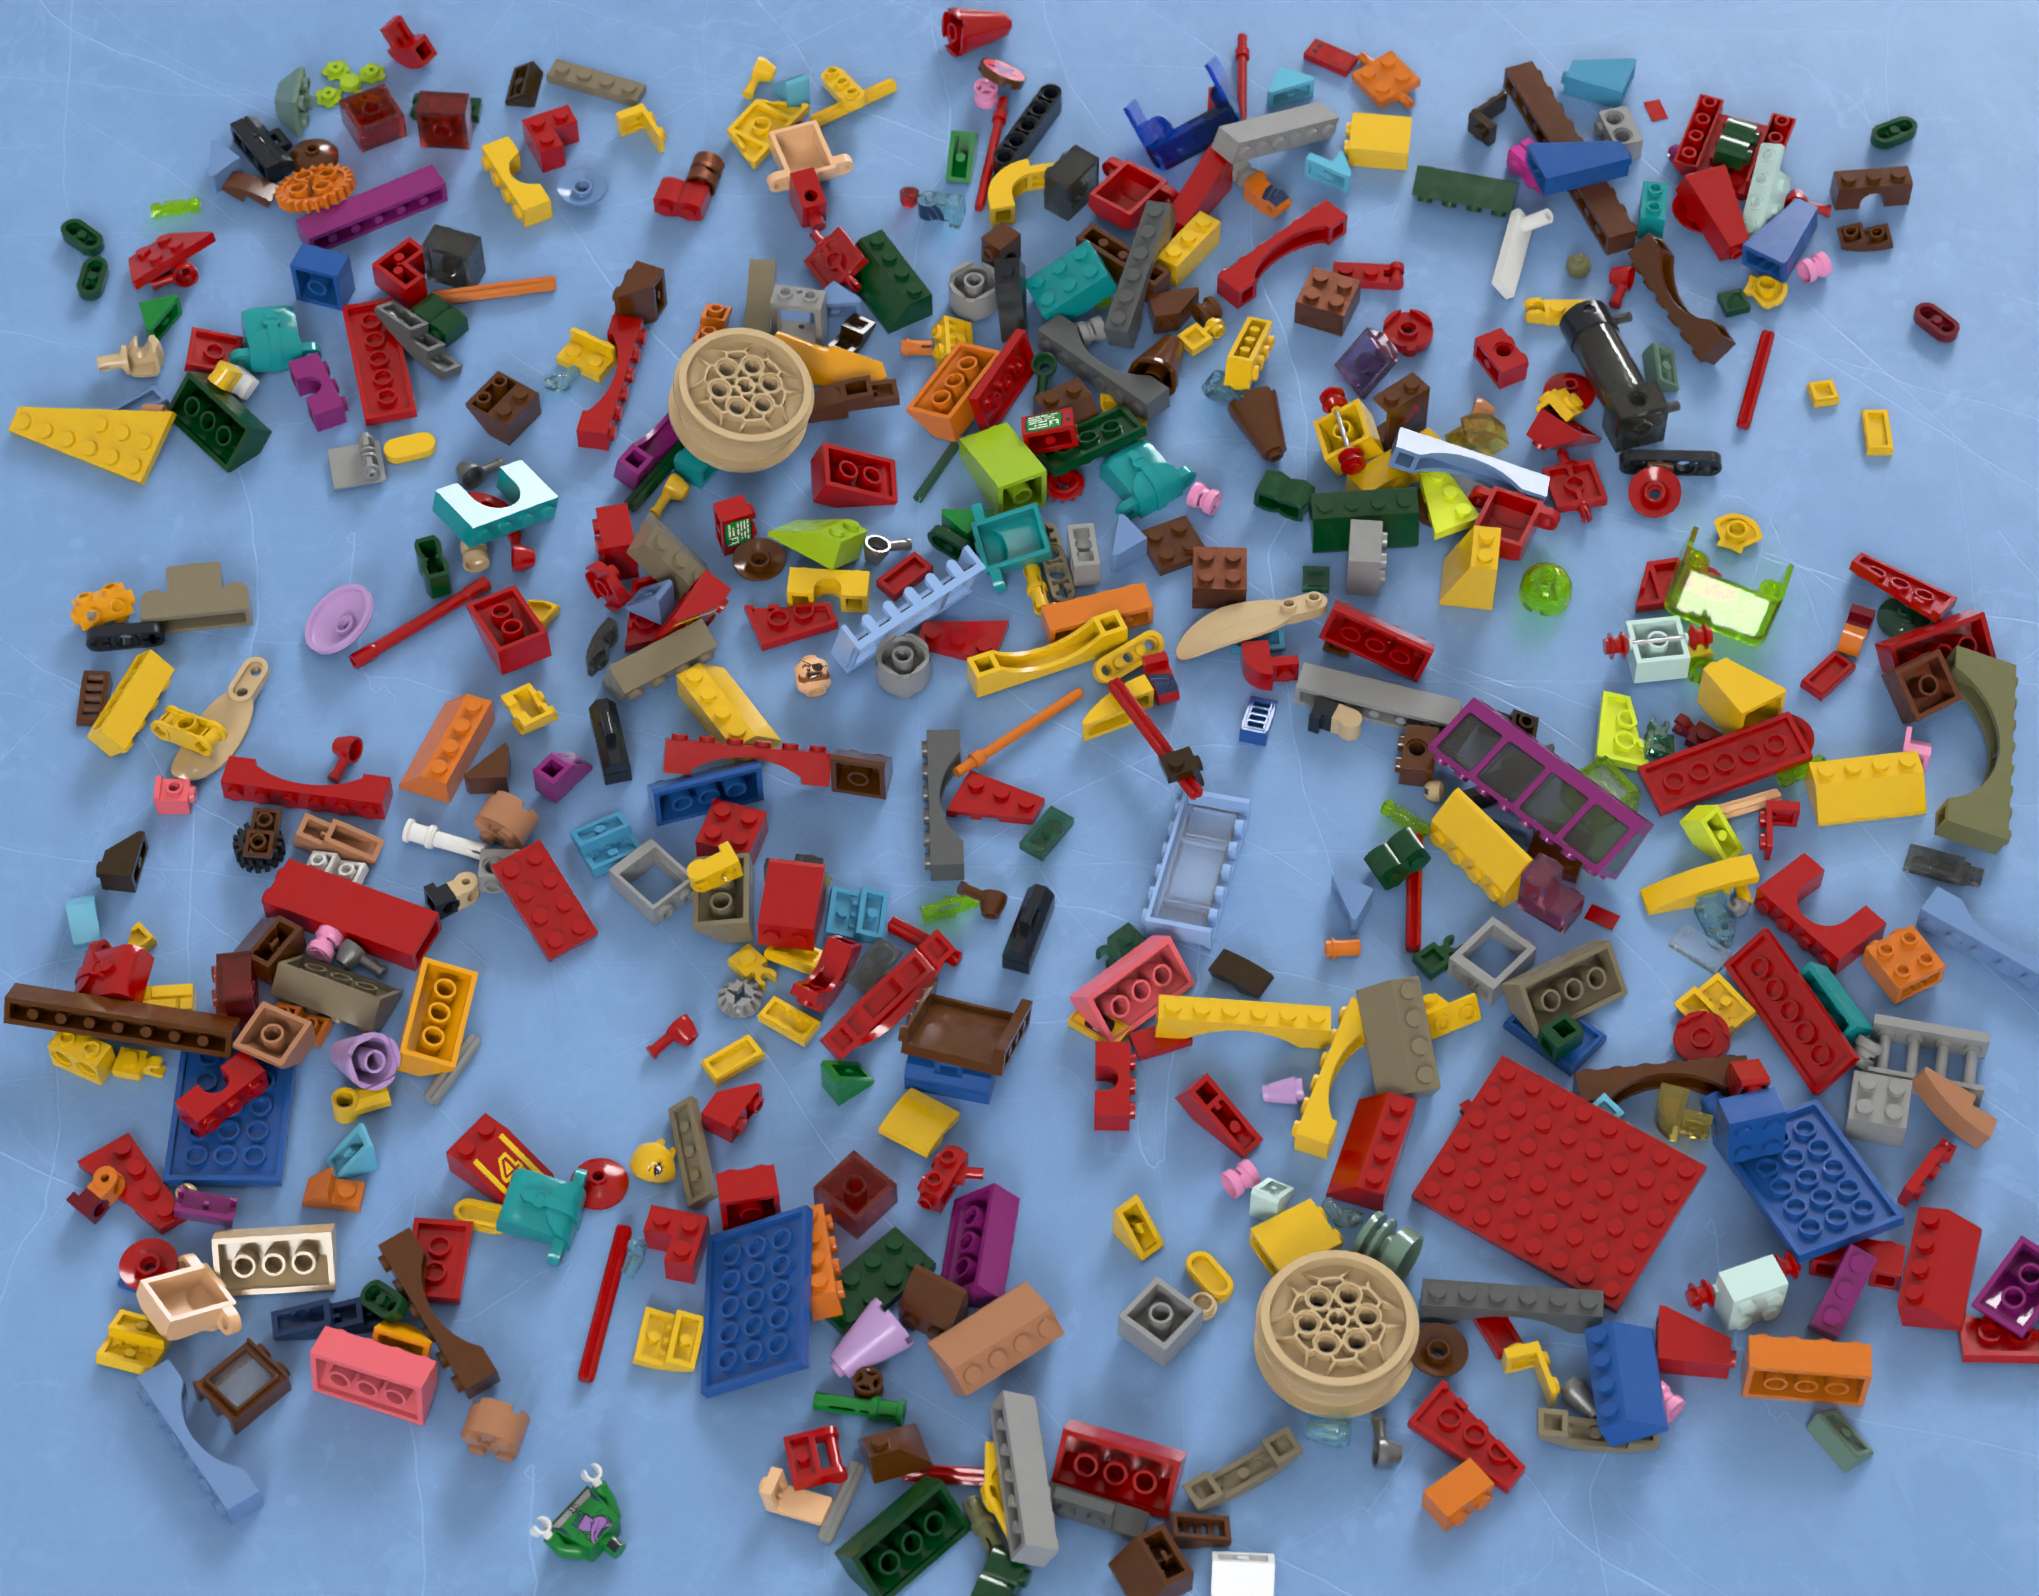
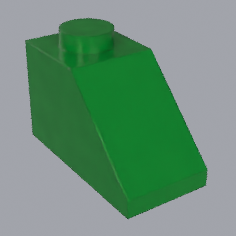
(962, 156)

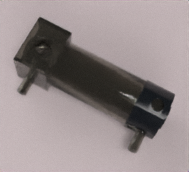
(1632, 408)

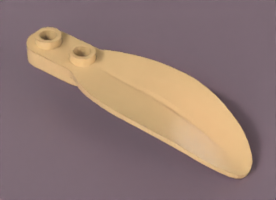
(1247, 621)
(234, 714)

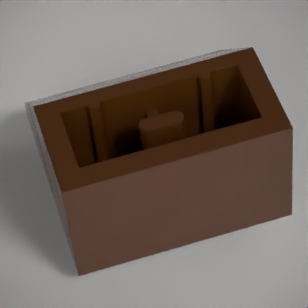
(641, 293)
(504, 407)
(272, 942)
(1152, 1566)

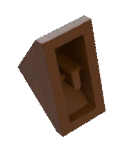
(491, 773)

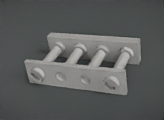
(1929, 1036)

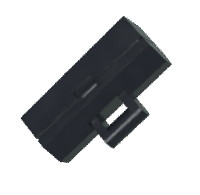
(261, 150)
(610, 741)
(1029, 929)

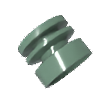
(1380, 1242)

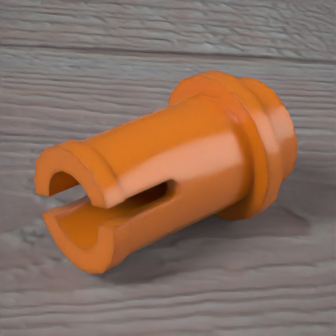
(915, 347)
(1345, 947)

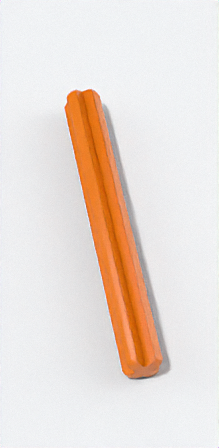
(497, 290)

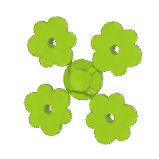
(348, 81)

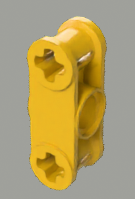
(188, 730)

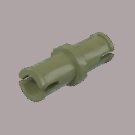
(982, 1524)

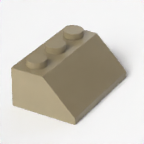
(665, 555)
(728, 909)

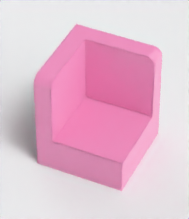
(1923, 748)

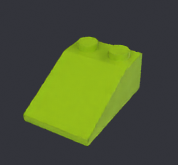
(823, 540)

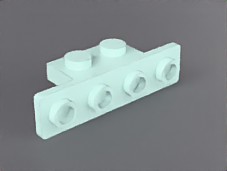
(1767, 188)

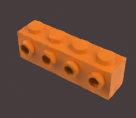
(825, 1286)

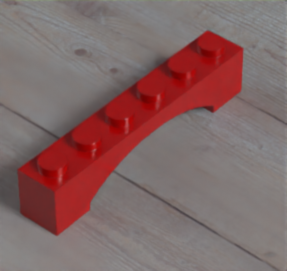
(1320, 225)
(599, 424)
(685, 754)
(362, 797)

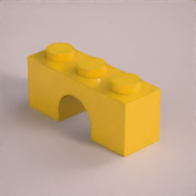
(850, 586)

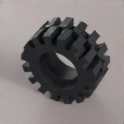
(256, 863)

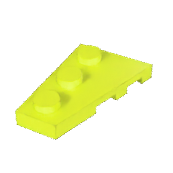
(1446, 504)
(1618, 732)

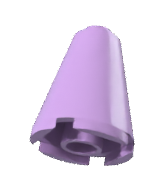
(367, 1059)
(869, 1341)

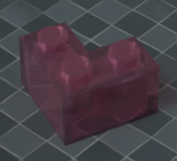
(1546, 897)

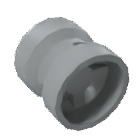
(1242, 172)
(1091, 330)
(1867, 1051)

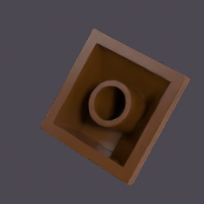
(894, 1453)

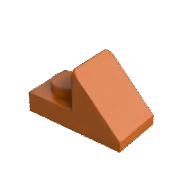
(331, 1193)

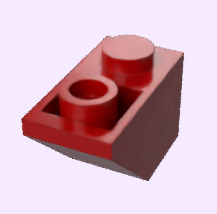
(1746, 1076)
(731, 1109)

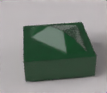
(1733, 302)

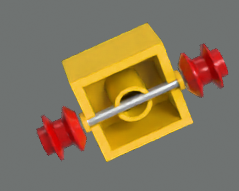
(1346, 433)

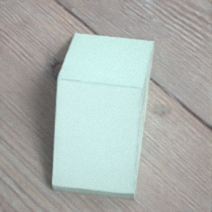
(1269, 1198)

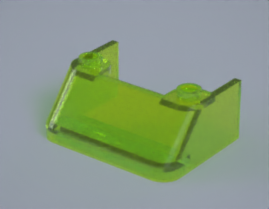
(1720, 602)

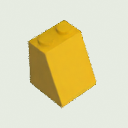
(1471, 570)

